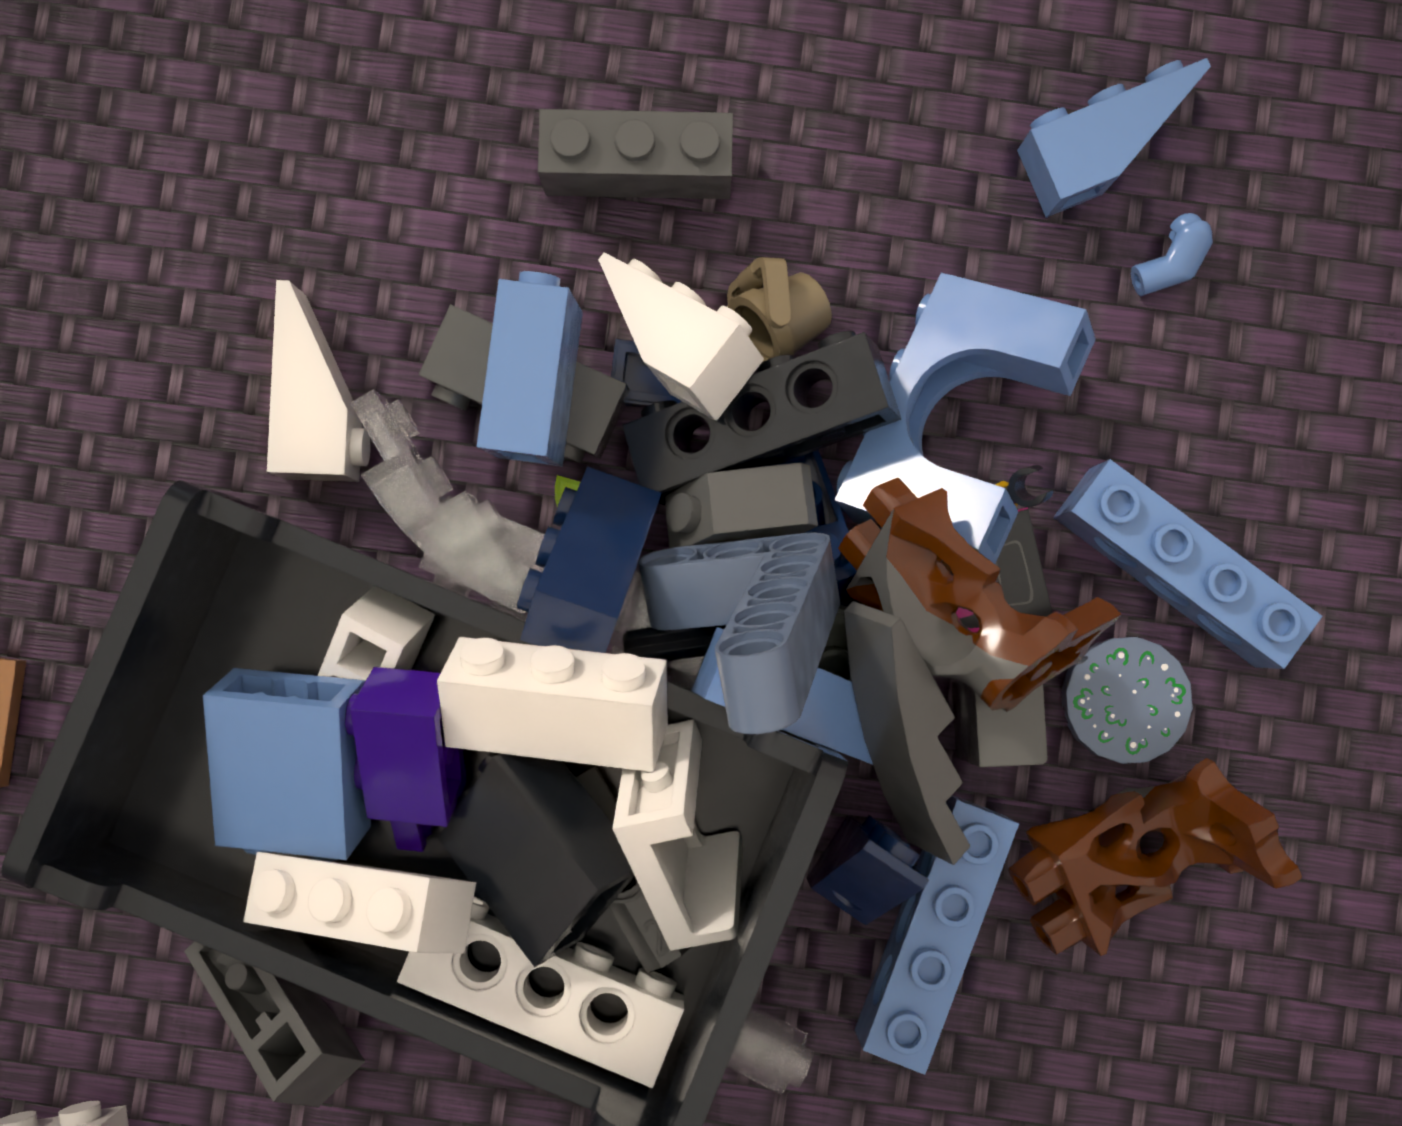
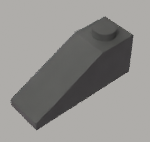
(281, 1027)

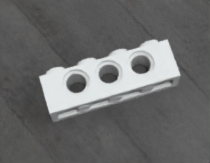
(504, 996)

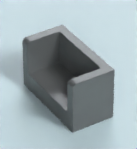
(999, 736)

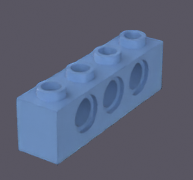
(1187, 566)
(934, 942)

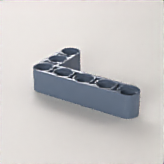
(777, 614)

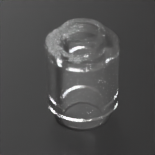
(771, 1052)

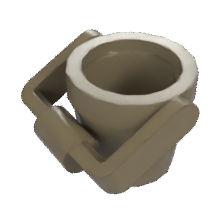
(779, 308)

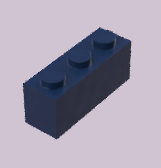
(587, 563)

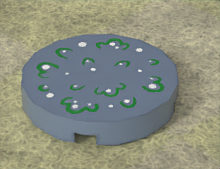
(1127, 700)

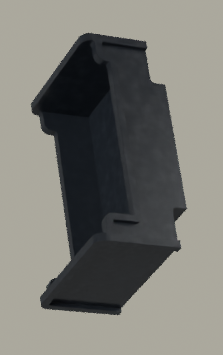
(131, 817)

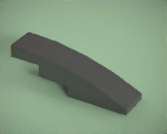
(900, 724)

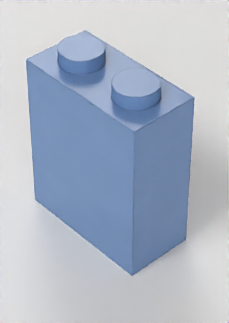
(530, 370)
(283, 764)

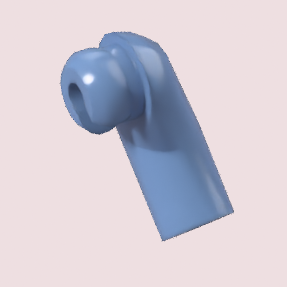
(1189, 246)

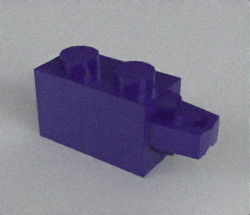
(403, 754)

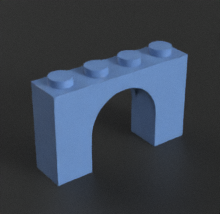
(960, 336)

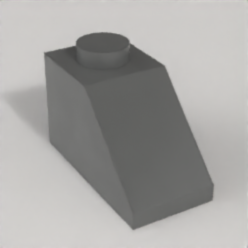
(742, 505)

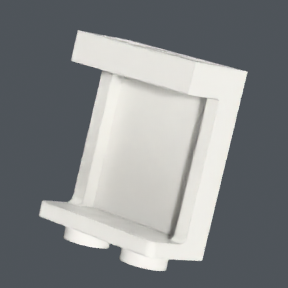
(685, 876)

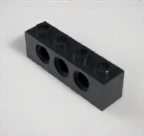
(858, 404)

